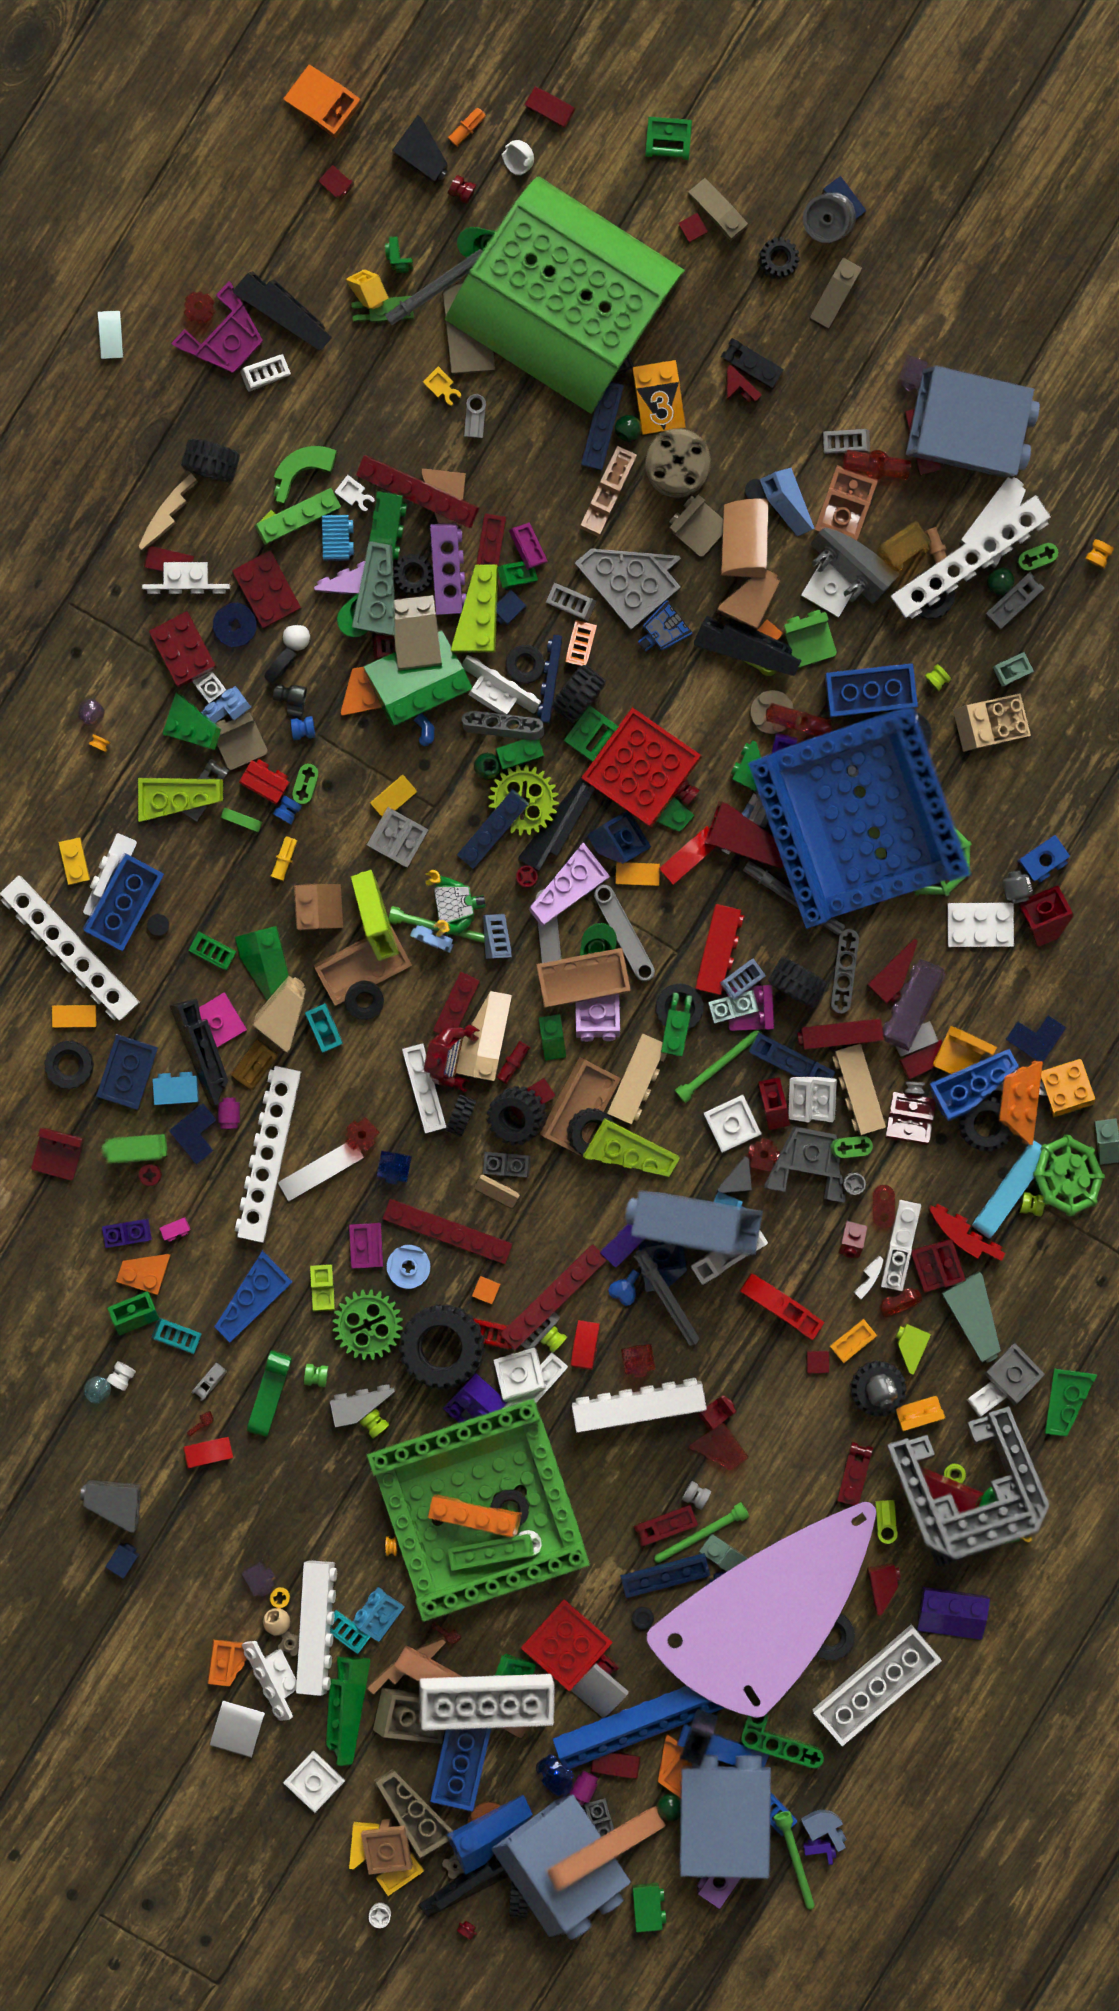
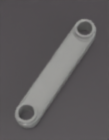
(625, 933)
(549, 939)

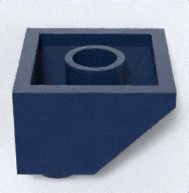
(619, 838)
(669, 1259)

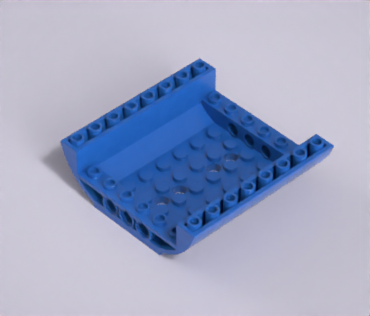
(826, 826)

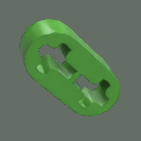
(1040, 561)
(300, 781)
(241, 819)
(851, 1152)

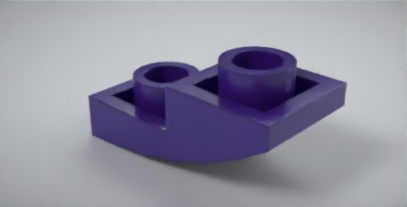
(127, 1233)
(621, 1245)

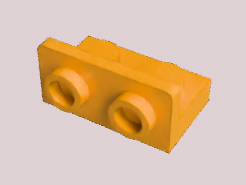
(919, 1413)

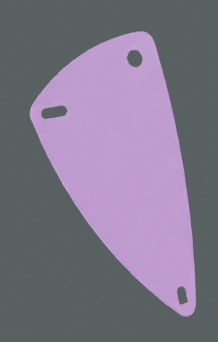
(766, 1614)

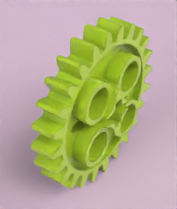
(543, 801)

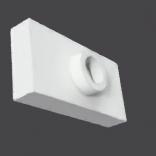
(986, 1399)

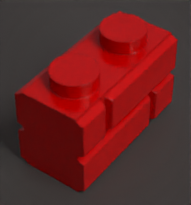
(265, 782)

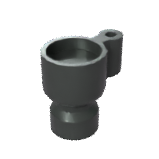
(294, 697)

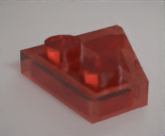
(721, 1447)

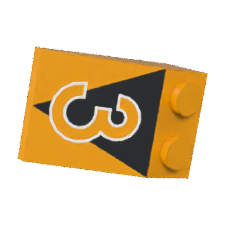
(659, 397)

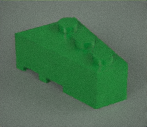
(387, 519)

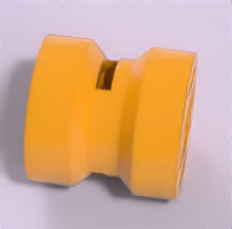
(1100, 556)

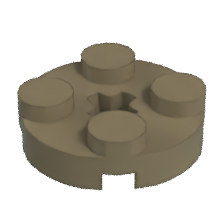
(759, 707)

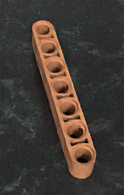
(422, 1667)
(605, 1848)

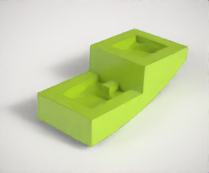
(322, 1288)

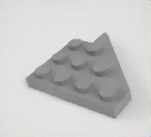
(630, 580)

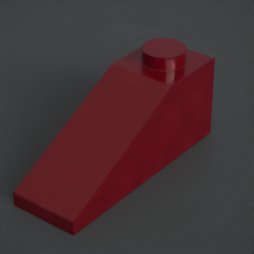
(892, 976)

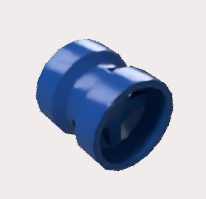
(302, 728)
(283, 813)

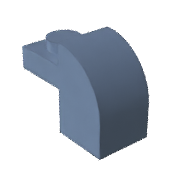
(823, 1822)

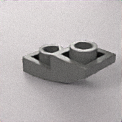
(506, 1164)
(600, 1816)

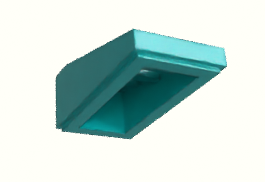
(165, 1339)
(349, 1643)

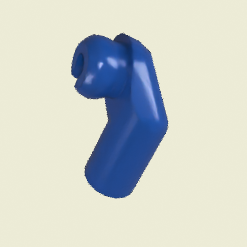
(428, 730)

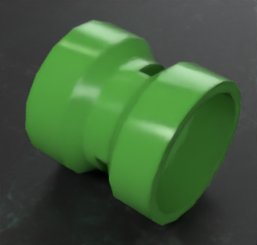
(316, 1375)

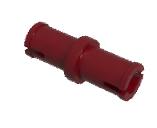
(513, 1062)

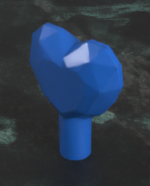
(624, 1289)

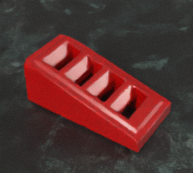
(498, 1343)

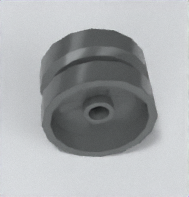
(841, 212)

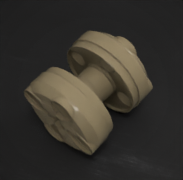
(692, 467)

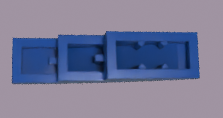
(724, 1748)

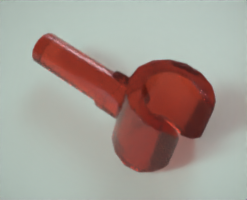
(206, 1419)
(452, 1637)

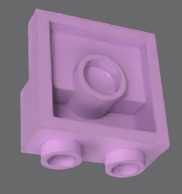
(598, 1018)

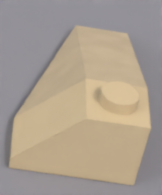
(482, 1056)

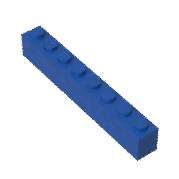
(631, 1726)

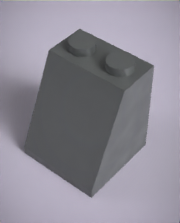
(114, 1502)

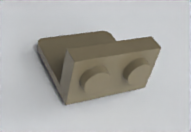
(697, 525)
(240, 741)

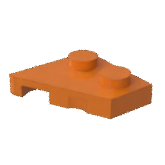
(144, 1272)
(225, 1662)

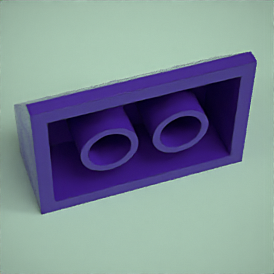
(953, 1613)

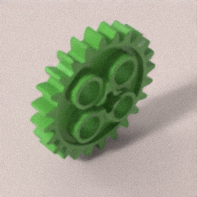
(375, 1342)

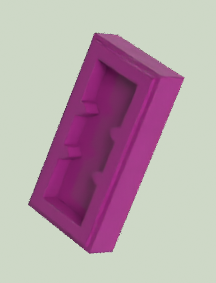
(528, 546)

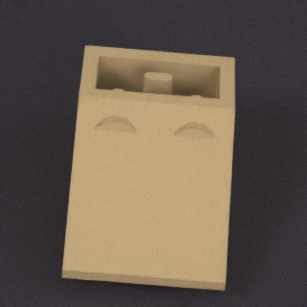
(991, 722)

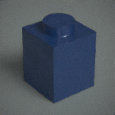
(509, 608)
(122, 1559)

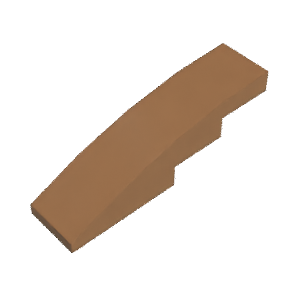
(608, 491)
(395, 1674)

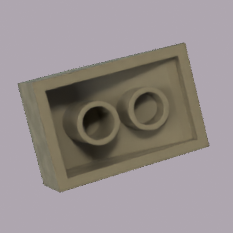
(416, 633)
(400, 1717)

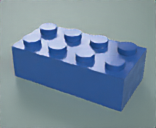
(871, 690)
(123, 901)
(460, 1767)

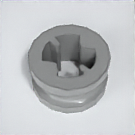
(914, 1087)

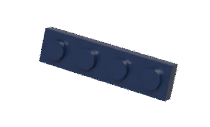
(602, 427)
(551, 669)
(493, 829)
(665, 1575)

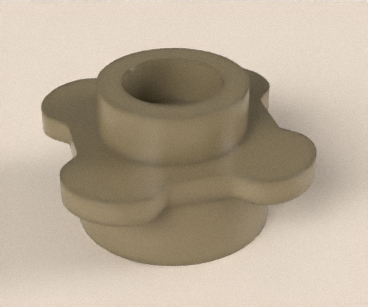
(292, 1649)
(448, 1863)

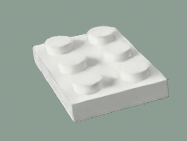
(980, 924)

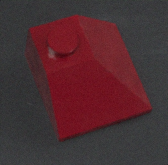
(1046, 915)
(883, 1584)

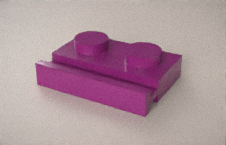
(366, 1245)

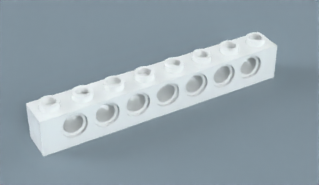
(1032, 508)
(20, 888)
(258, 1230)

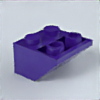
(474, 1400)

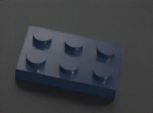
(127, 1071)

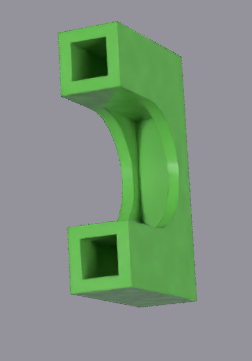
(135, 1148)

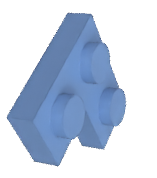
(230, 702)

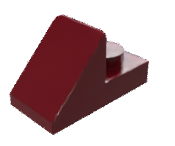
(737, 381)

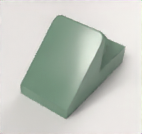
(1013, 669)
(1107, 1140)
(722, 1553)

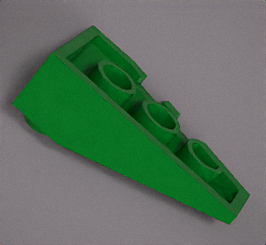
(264, 958)

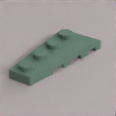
(376, 594)

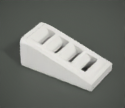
(250, 385)

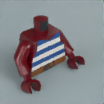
(444, 1056)

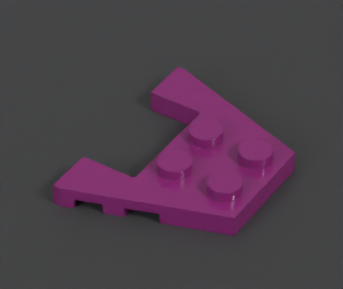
(231, 341)

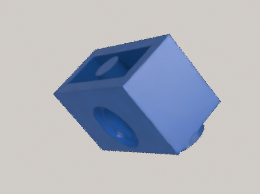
(1054, 850)

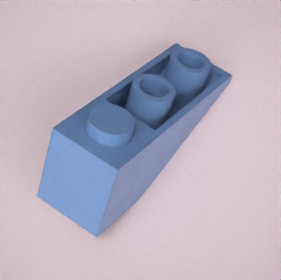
(787, 500)

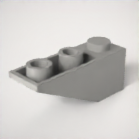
(353, 1408)

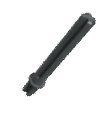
(432, 289)
(785, 892)
(650, 1270)

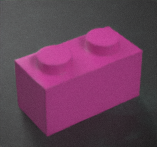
(175, 1228)

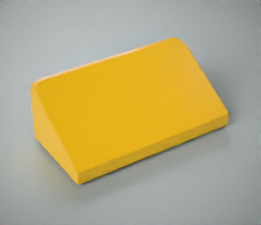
(394, 795)

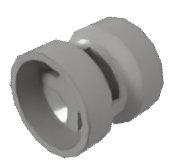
(857, 1185)
(700, 1498)

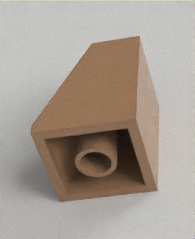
(750, 601)
(318, 906)

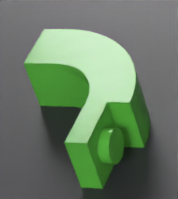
(303, 459)

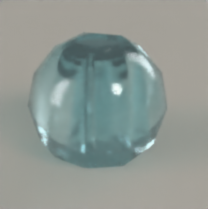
(97, 1389)

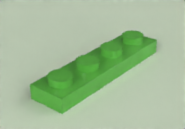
(297, 516)
(491, 1552)

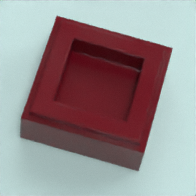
(692, 227)
(817, 1361)

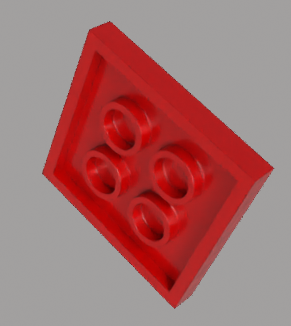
(566, 1644)

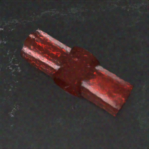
(876, 464)
(788, 718)

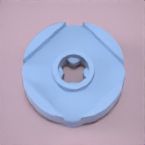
(425, 935)
(401, 1256)

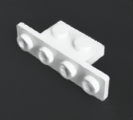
(186, 576)
(496, 690)
(119, 846)
(273, 1676)

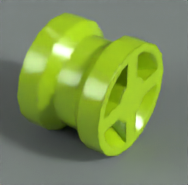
(937, 677)
(553, 1339)

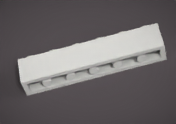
(315, 1628)

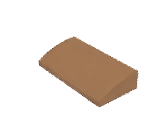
(745, 538)
(358, 964)
(583, 978)
(585, 1088)

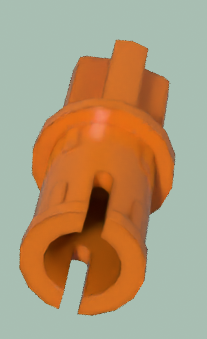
(467, 126)

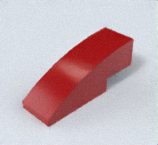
(687, 857)

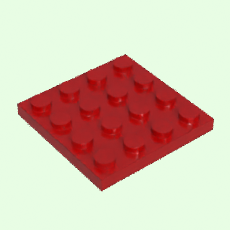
(641, 767)

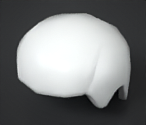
(518, 157)

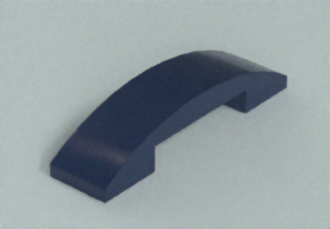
(788, 1059)

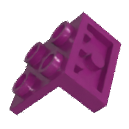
(757, 1020)

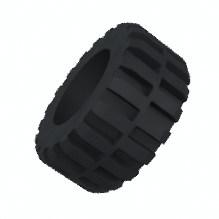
(413, 1355)

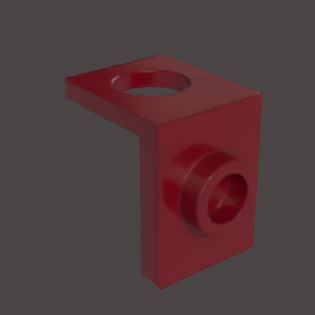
(336, 182)

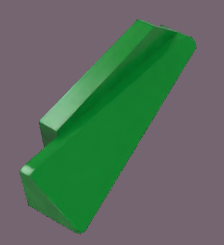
(346, 1706)

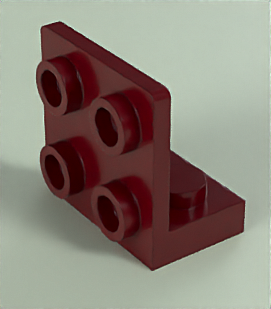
(57, 1153)

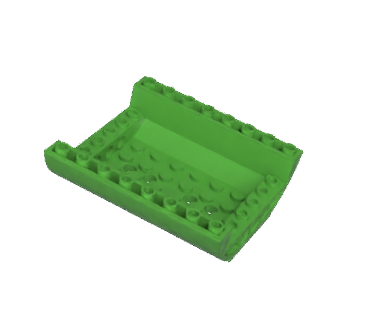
(542, 319)
(473, 1465)

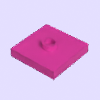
(222, 1019)

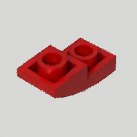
(585, 1345)
(207, 1452)

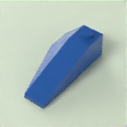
(474, 1840)

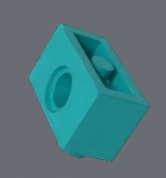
(324, 1027)

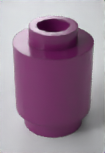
(229, 1113)
(584, 1787)

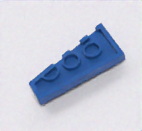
(255, 1293)

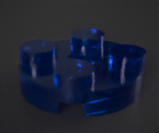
(241, 635)
(555, 1776)

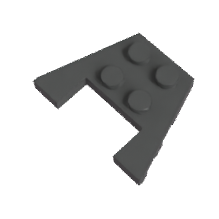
(808, 1153)

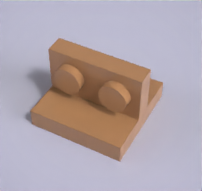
(386, 1848)

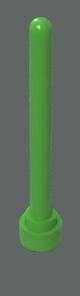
(398, 916)
(686, 1091)
(738, 1513)
(784, 1822)

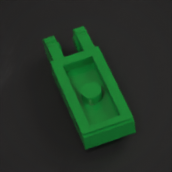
(676, 1027)

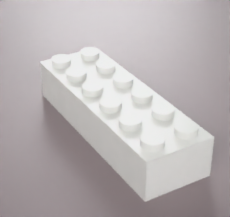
(639, 1405)
(876, 1685)
(486, 1701)

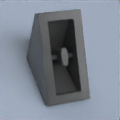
(738, 1179)

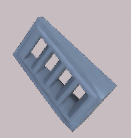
(504, 943)
(753, 969)

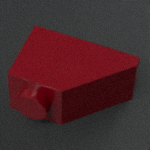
(774, 1103)

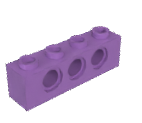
(440, 534)
(716, 1893)

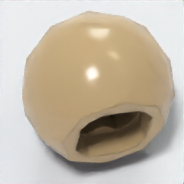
(276, 1621)

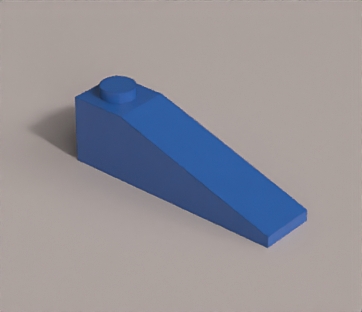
(969, 1086)

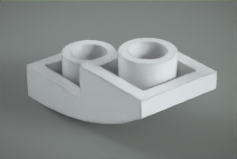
(209, 686)

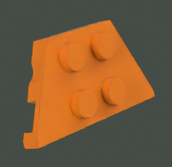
(359, 694)
(1021, 1101)
(671, 1766)

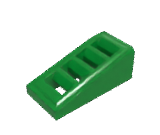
(229, 958)

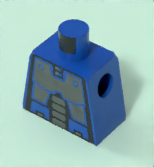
(664, 628)

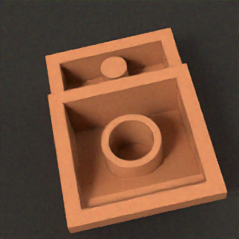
(846, 502)

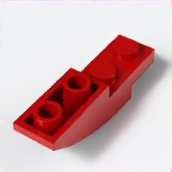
(957, 1229)
(781, 1306)

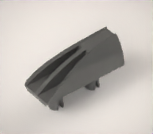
(856, 562)

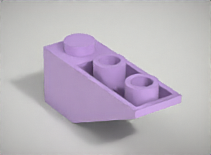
(346, 583)

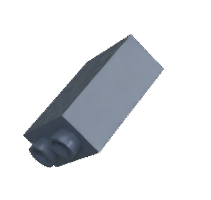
(972, 422)
(694, 1222)
(726, 1818)
(542, 1843)

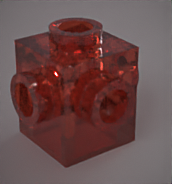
(203, 314)
(367, 1129)
(763, 1163)
(638, 1360)

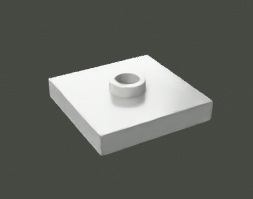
(828, 589)
(732, 1123)
(519, 1374)
(314, 1781)

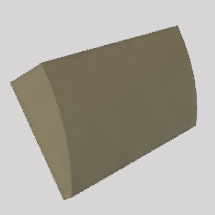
(465, 352)

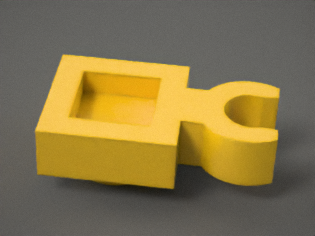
(440, 384)

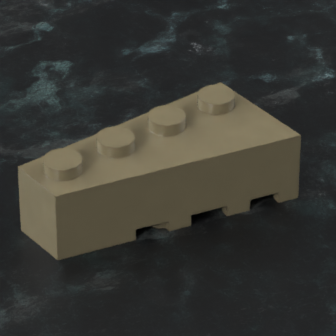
(423, 1826)

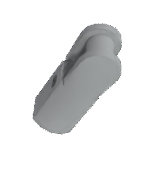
(212, 1378)

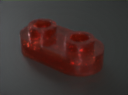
(883, 1206)
(907, 1299)

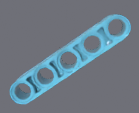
(1008, 1192)

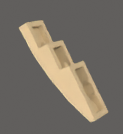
(162, 520)

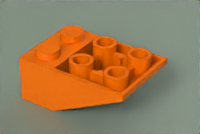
(323, 100)

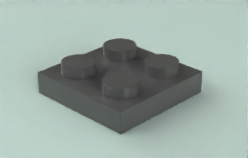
(1014, 1374)

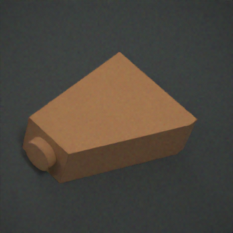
(449, 482)

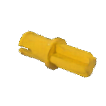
(284, 858)

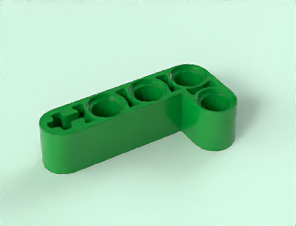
(269, 1393)
(783, 1743)

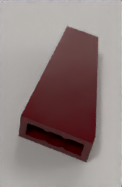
(741, 836)
(841, 1033)
(940, 1486)

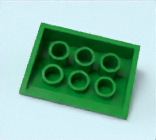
(416, 689)

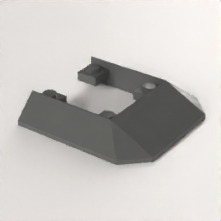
(1019, 1495)

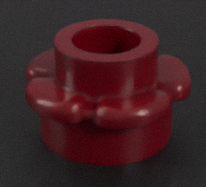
(467, 1929)

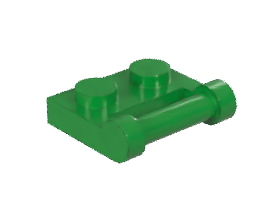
(668, 130)
(586, 729)

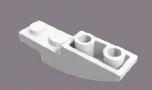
(900, 1245)

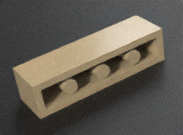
(636, 1080)
(860, 1089)

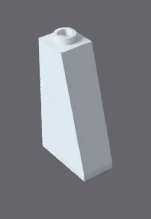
(1003, 503)

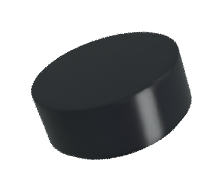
(754, 489)
(158, 924)
(643, 1617)

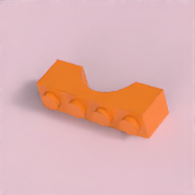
(474, 1516)

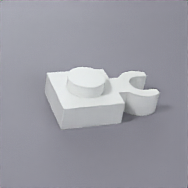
(352, 491)

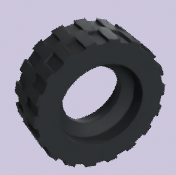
(940, 608)
(683, 990)
(55, 1074)
(577, 1124)
(845, 1644)

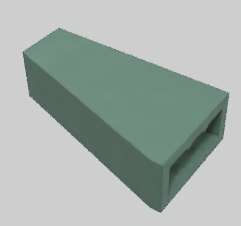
(973, 1312)

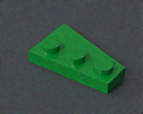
(190, 725)

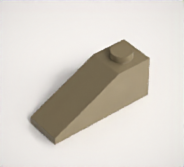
(718, 209)
(835, 293)

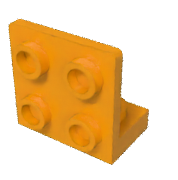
(960, 1051)
(1067, 1088)

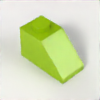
(911, 1345)

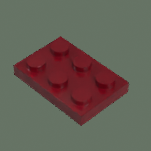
(266, 589)
(182, 649)

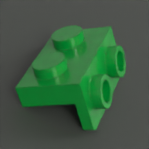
(392, 252)

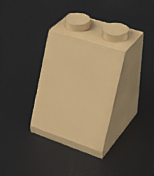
(281, 1012)

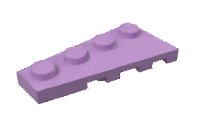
(573, 882)

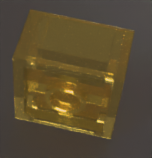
(904, 545)

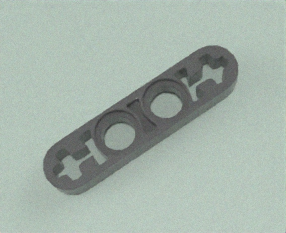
(523, 731)
(841, 970)

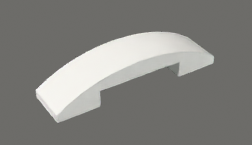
(319, 1171)

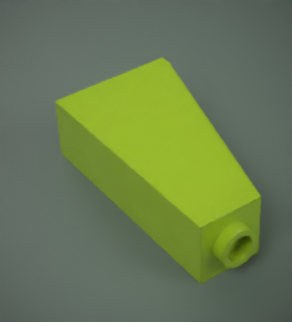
(374, 915)

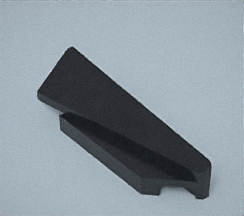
(282, 308)
(746, 645)
(557, 831)
(201, 1048)
(464, 1887)

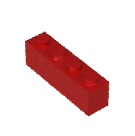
(718, 948)

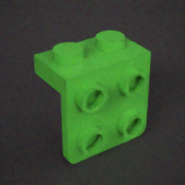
(810, 638)

